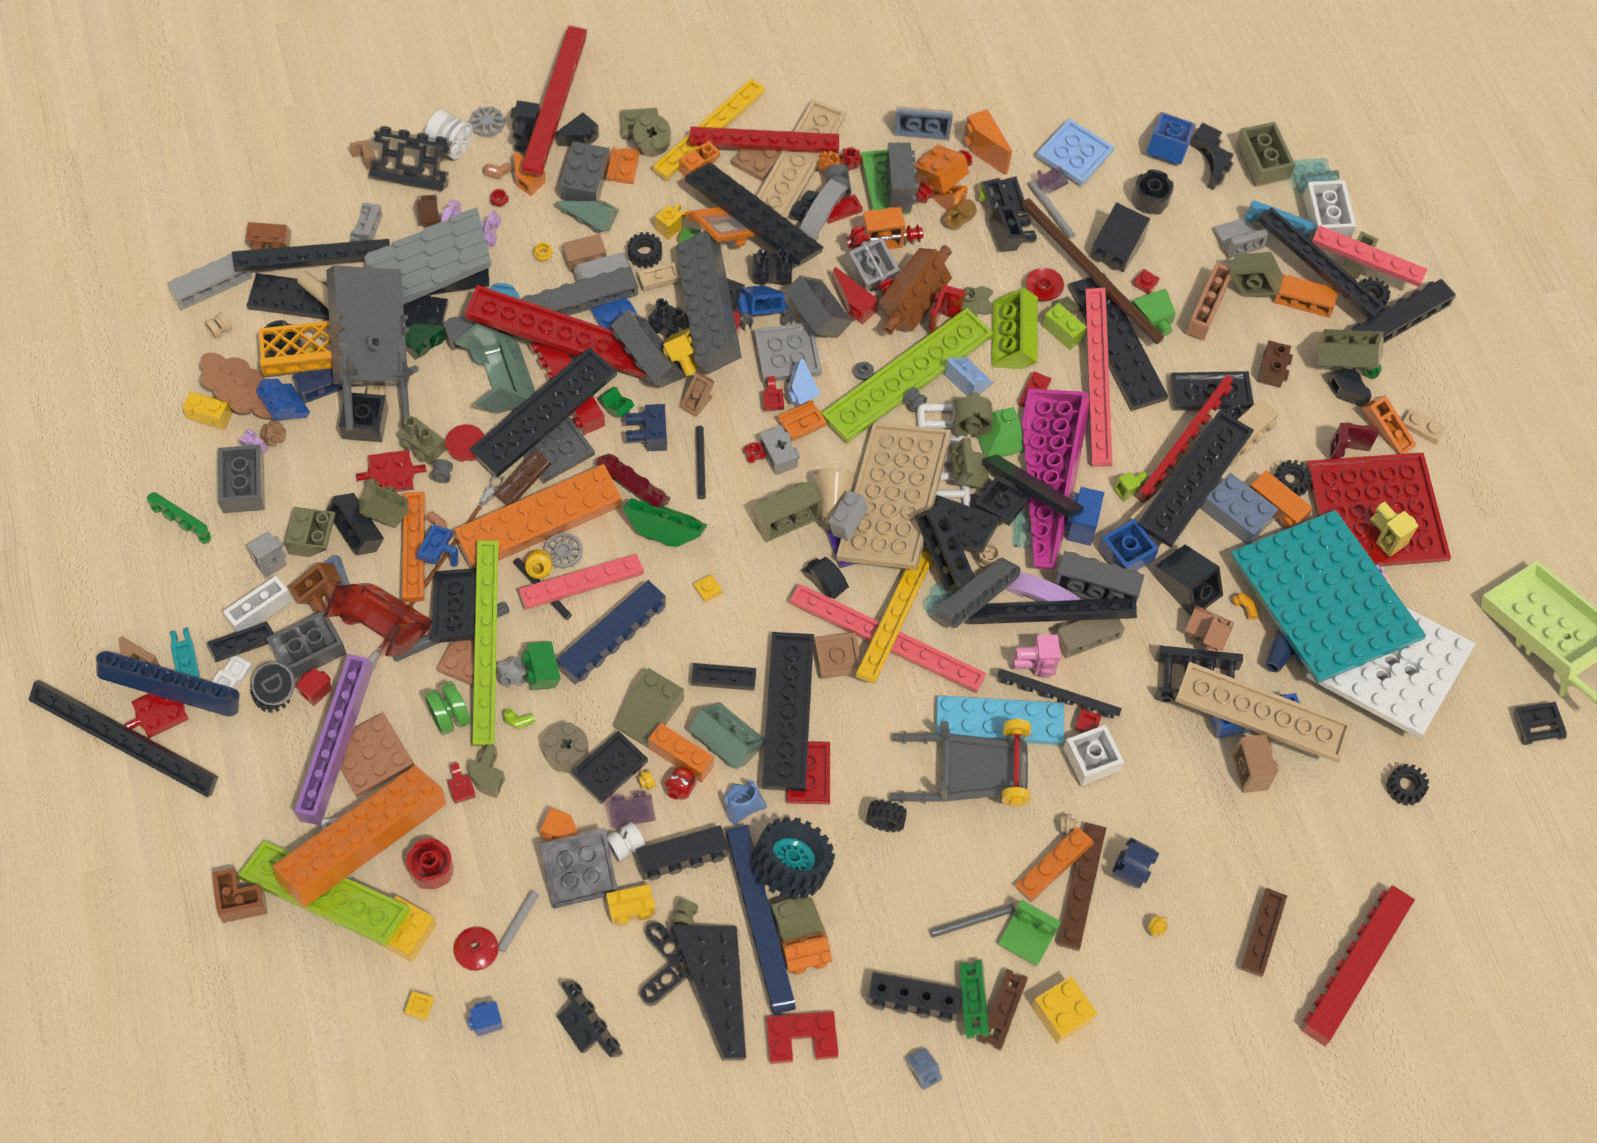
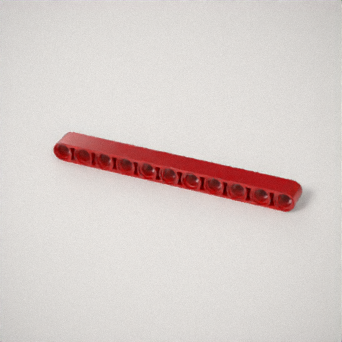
(554, 101)

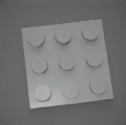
(783, 347)

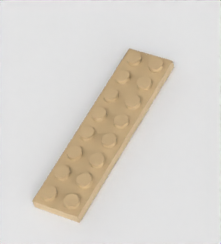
(796, 168)
(1264, 712)

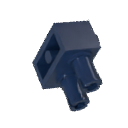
(655, 432)

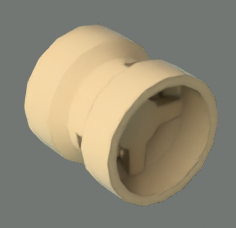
(218, 324)
(988, 557)

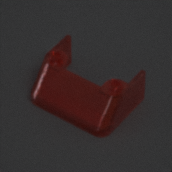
(381, 613)

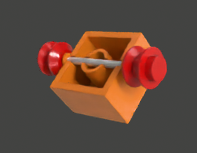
(940, 171)
(890, 226)

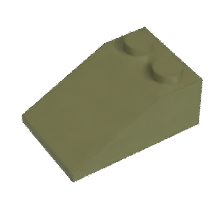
(650, 703)

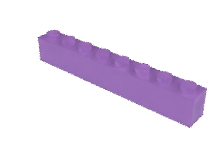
(334, 740)

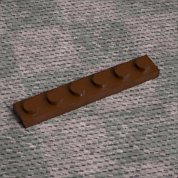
(1081, 890)

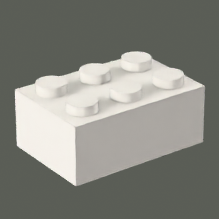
(1329, 206)

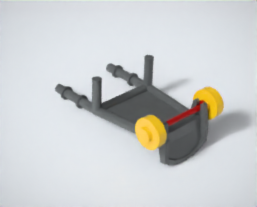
(977, 765)

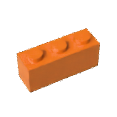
(1307, 296)
(1291, 508)
(680, 752)

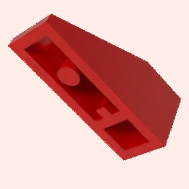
(857, 300)

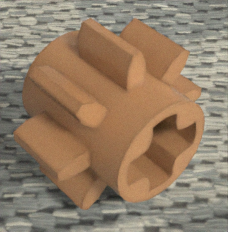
(273, 433)

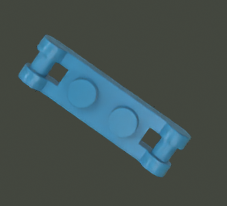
(1256, 207)

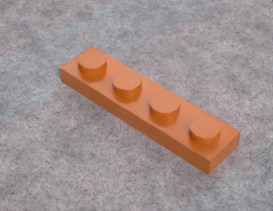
(1054, 864)

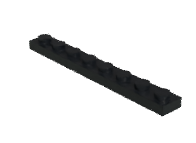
(305, 255)
(1321, 263)
(1055, 611)

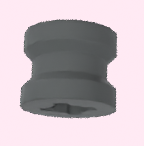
(914, 399)
(441, 471)

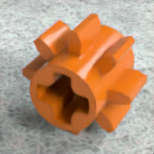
(827, 159)

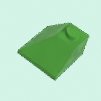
(1005, 435)

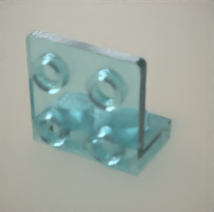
(1313, 171)

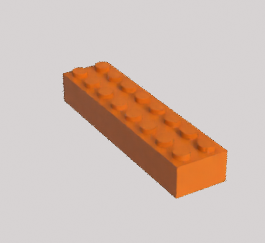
(541, 515)
(359, 836)

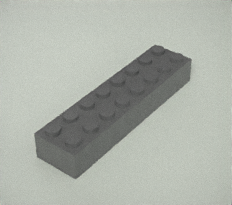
(708, 302)

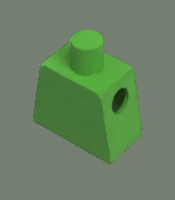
(1157, 309)

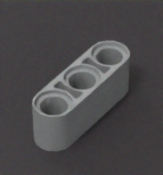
(601, 265)

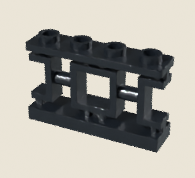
(408, 172)

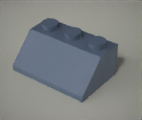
(923, 123)

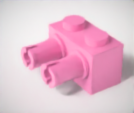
(1041, 658)

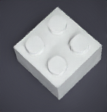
(1093, 755)

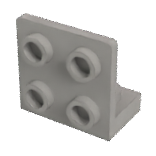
(1240, 237)

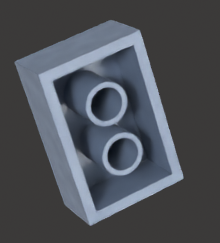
(1239, 509)

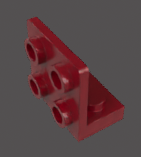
(1352, 437)

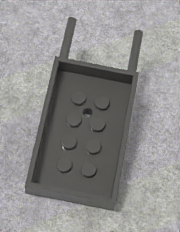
(363, 309)

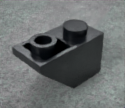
(1349, 387)

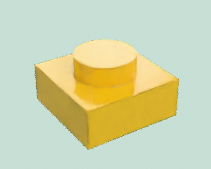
(707, 588)
(419, 1006)

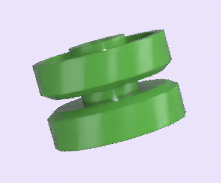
(450, 706)

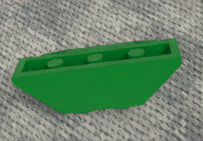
(663, 523)

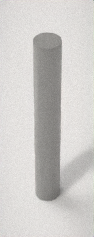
(517, 921)

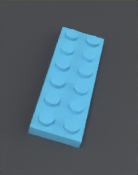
(986, 717)

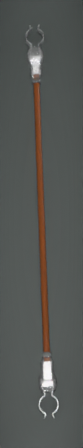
(488, 494)

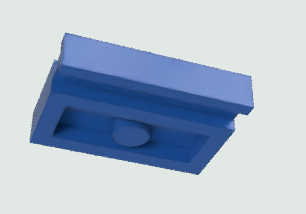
(609, 312)

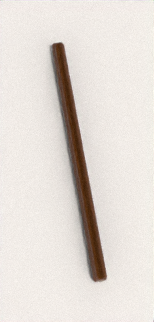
(1101, 280)

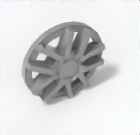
(487, 121)
(564, 550)

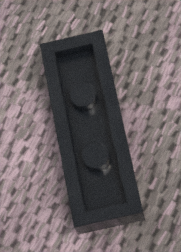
(239, 642)
(723, 676)

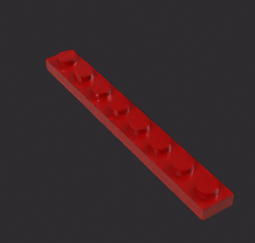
(765, 139)
(1182, 443)

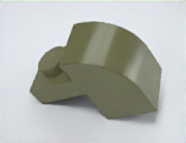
(484, 776)

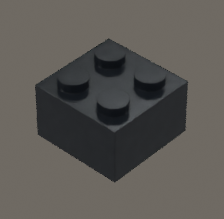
(368, 416)

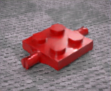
(392, 470)
(156, 714)

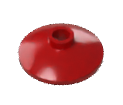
(1045, 278)
(477, 958)

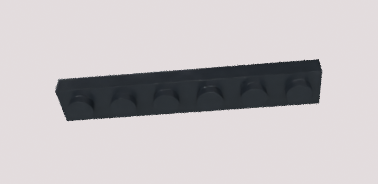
(1067, 696)

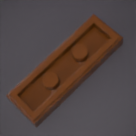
(523, 478)

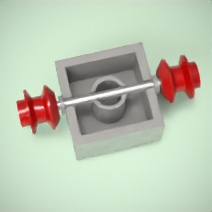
(872, 262)

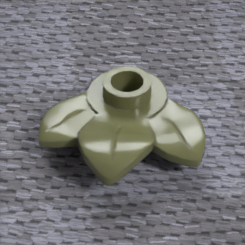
(979, 302)

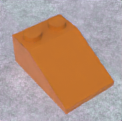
(987, 141)

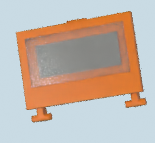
(720, 225)

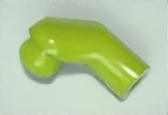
(516, 721)

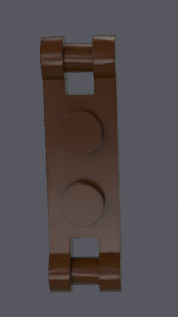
(1004, 1008)

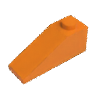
(1383, 416)

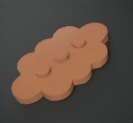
(233, 383)

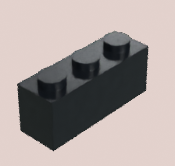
(356, 528)

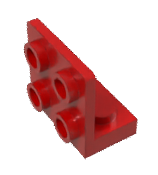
(948, 302)

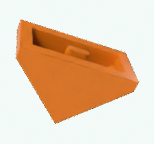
(952, 197)

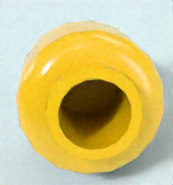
(538, 564)

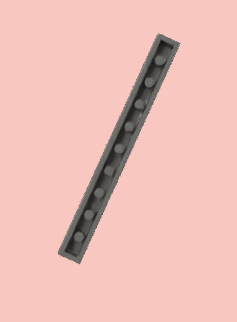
(565, 299)

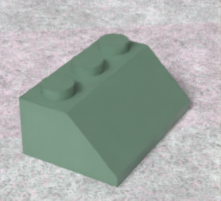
(726, 735)

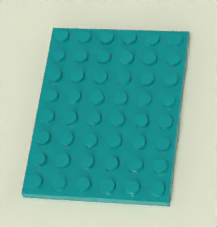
(1327, 596)

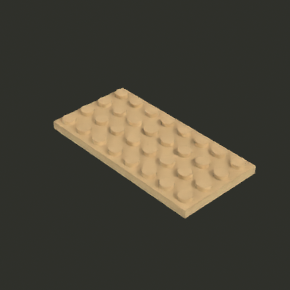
(898, 482)

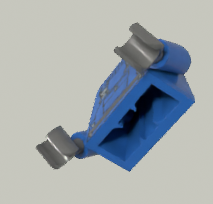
(762, 300)

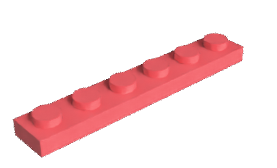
(1369, 256)
(581, 581)

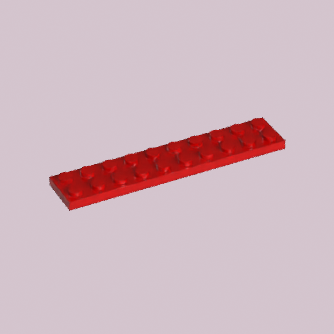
(548, 328)

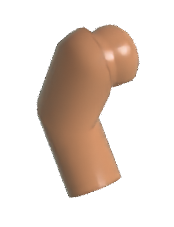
(497, 171)
(436, 519)

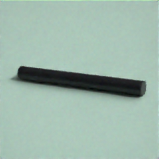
(700, 462)
(556, 604)

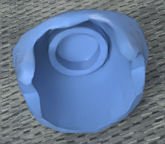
(743, 801)

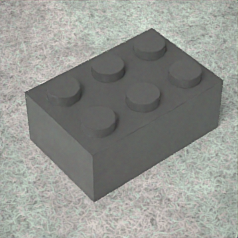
(584, 172)
(900, 176)
(818, 306)
(241, 478)
(307, 644)

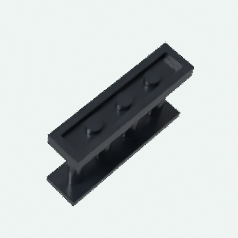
(1204, 658)

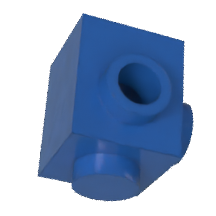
(485, 1018)

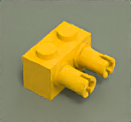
(680, 348)

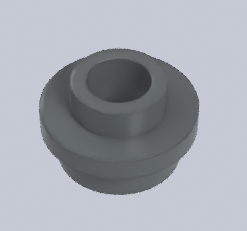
(864, 375)

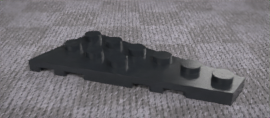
(715, 974)

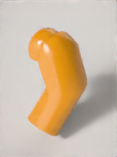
(1248, 603)

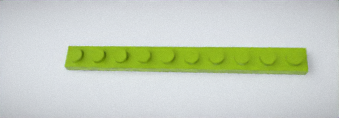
(485, 643)

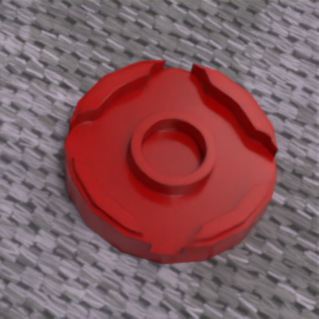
(461, 440)

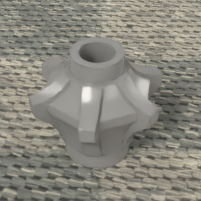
(511, 672)

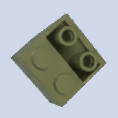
(309, 531)

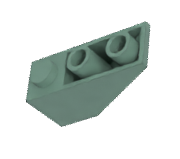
(597, 213)

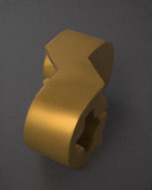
(960, 214)

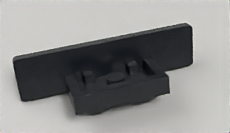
(584, 1023)

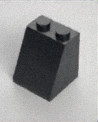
(1120, 237)
(1190, 578)

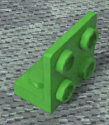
(1029, 933)

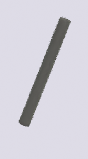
(966, 922)

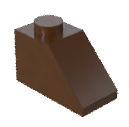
(428, 209)

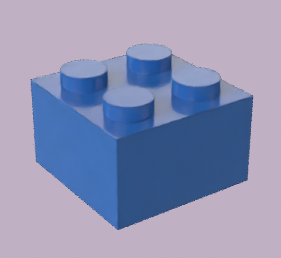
(1083, 526)
(1128, 546)

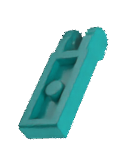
(184, 654)

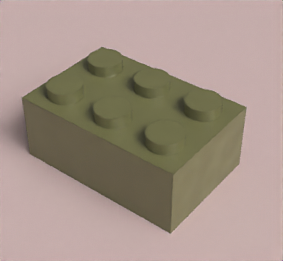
(1265, 153)
(1350, 348)
(788, 510)

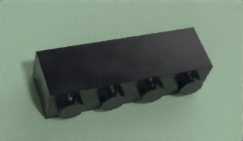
(681, 853)

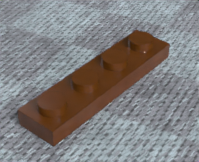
(1264, 932)

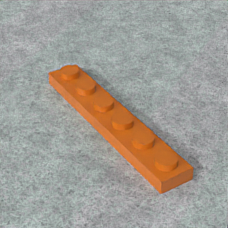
(413, 536)

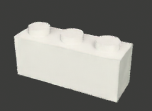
(257, 605)

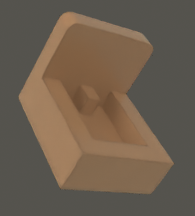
(362, 148)

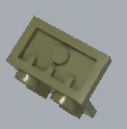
(968, 465)

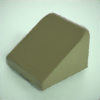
(1069, 304)

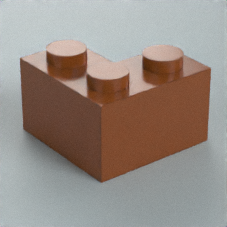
(237, 902)

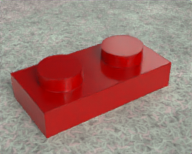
(1036, 381)

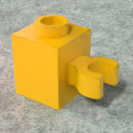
(669, 221)

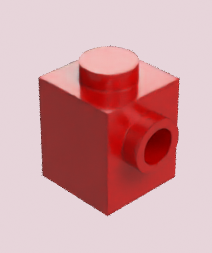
(314, 686)

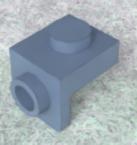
(924, 1068)

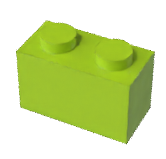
(1064, 326)

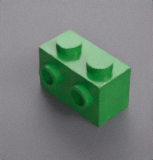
(540, 665)

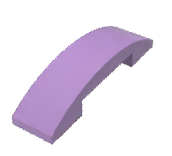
(1039, 589)

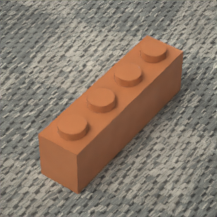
(1209, 301)

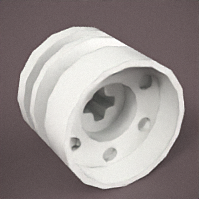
(452, 128)

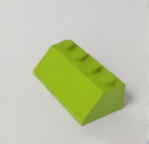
(1015, 330)

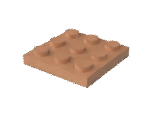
(374, 756)

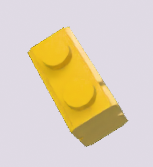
(207, 410)
(631, 904)

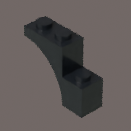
(1208, 143)

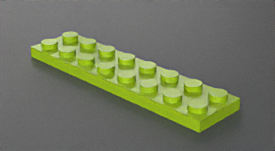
(345, 904)

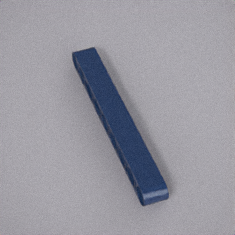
(760, 922)

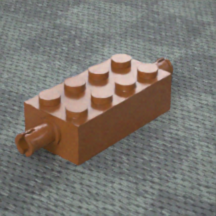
(915, 289)

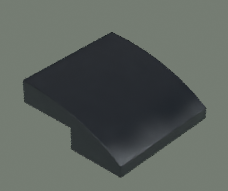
(1004, 193)

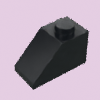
(580, 129)

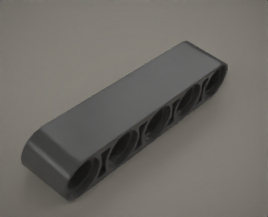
(977, 592)

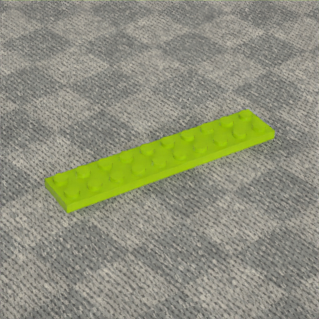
(912, 369)

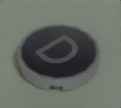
(273, 683)

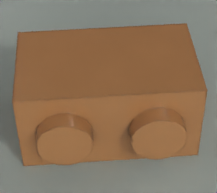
(583, 250)

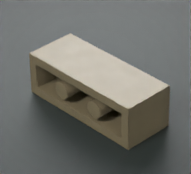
(1087, 635)

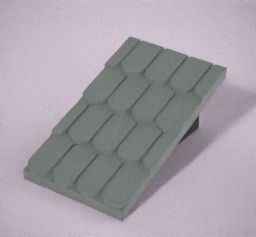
(439, 257)

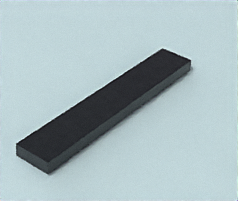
(1033, 486)

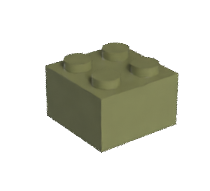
(1256, 274)

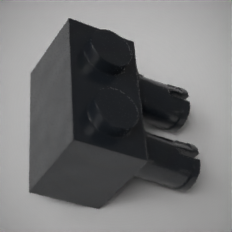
(524, 121)
(1008, 228)
(772, 268)
(667, 319)

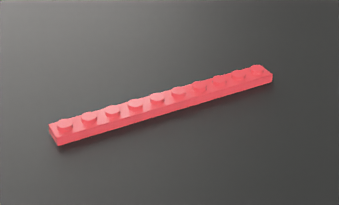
(1099, 377)
(904, 646)

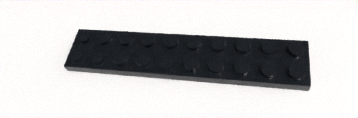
(287, 297)

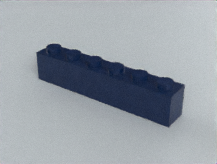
(611, 632)

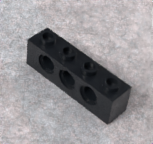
(944, 547)

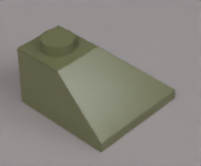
(796, 918)

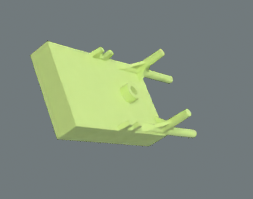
(1548, 621)

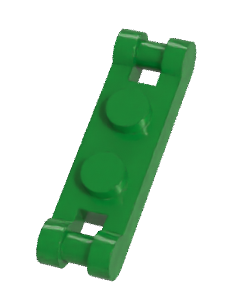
(184, 519)
(974, 998)

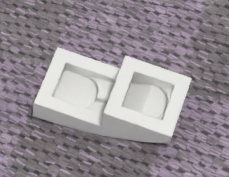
(233, 673)

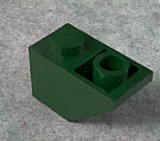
(423, 338)

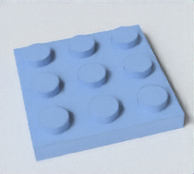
(1075, 151)

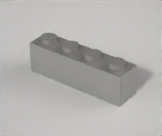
(206, 282)

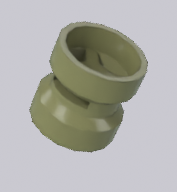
(684, 913)

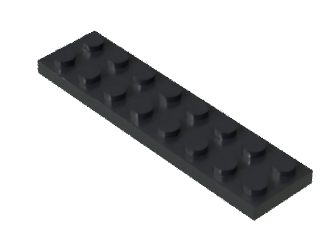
(753, 213)
(1125, 352)
(543, 412)
(1195, 478)
(788, 712)

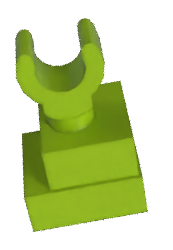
(1129, 484)

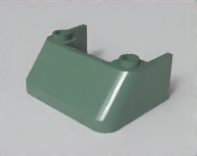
(504, 367)

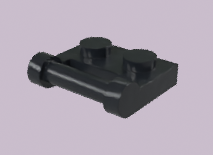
(1540, 716)

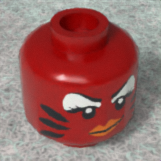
(680, 783)

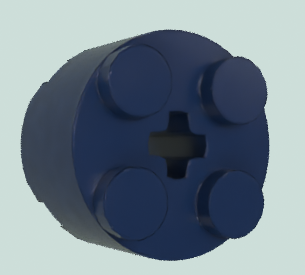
(1134, 863)

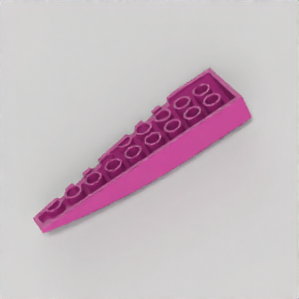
(1053, 445)

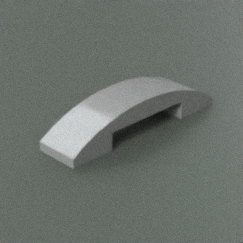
(822, 208)

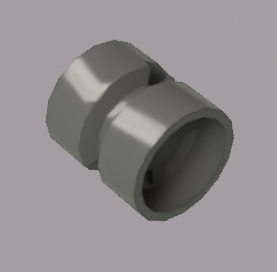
(839, 174)

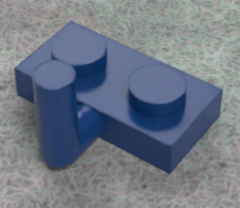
(437, 543)

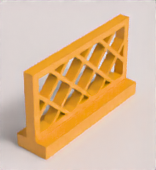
(301, 361)

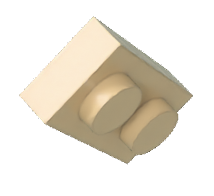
(659, 276)
(1424, 426)

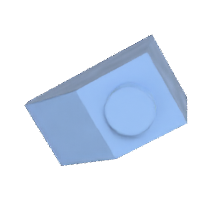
(801, 385)

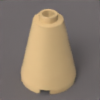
(831, 488)

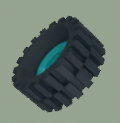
(792, 858)

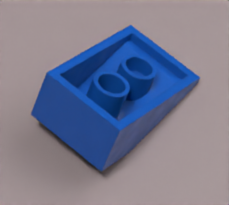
(1170, 138)

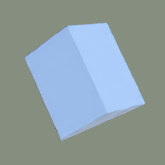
(966, 375)

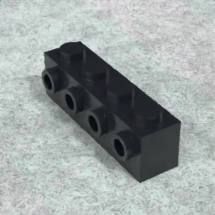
(914, 996)

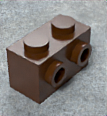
(1274, 364)

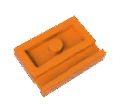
(623, 165)
(802, 420)

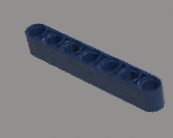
(167, 683)

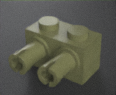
(421, 440)
(383, 504)

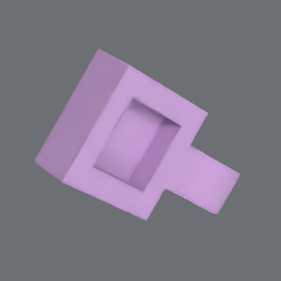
(251, 438)

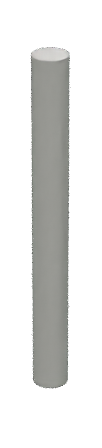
(1051, 208)

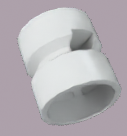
(624, 842)

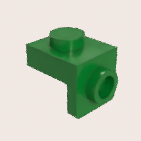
(615, 403)

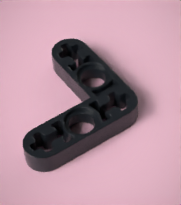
(673, 960)

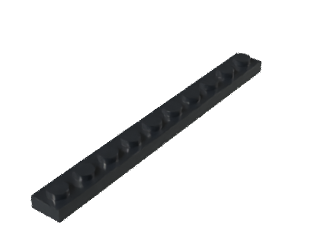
(123, 738)

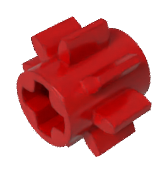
(850, 158)

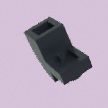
(827, 576)

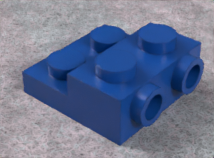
(281, 400)

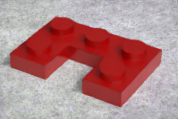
(801, 1026)

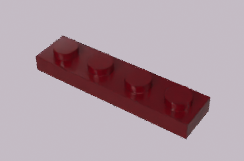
(632, 480)

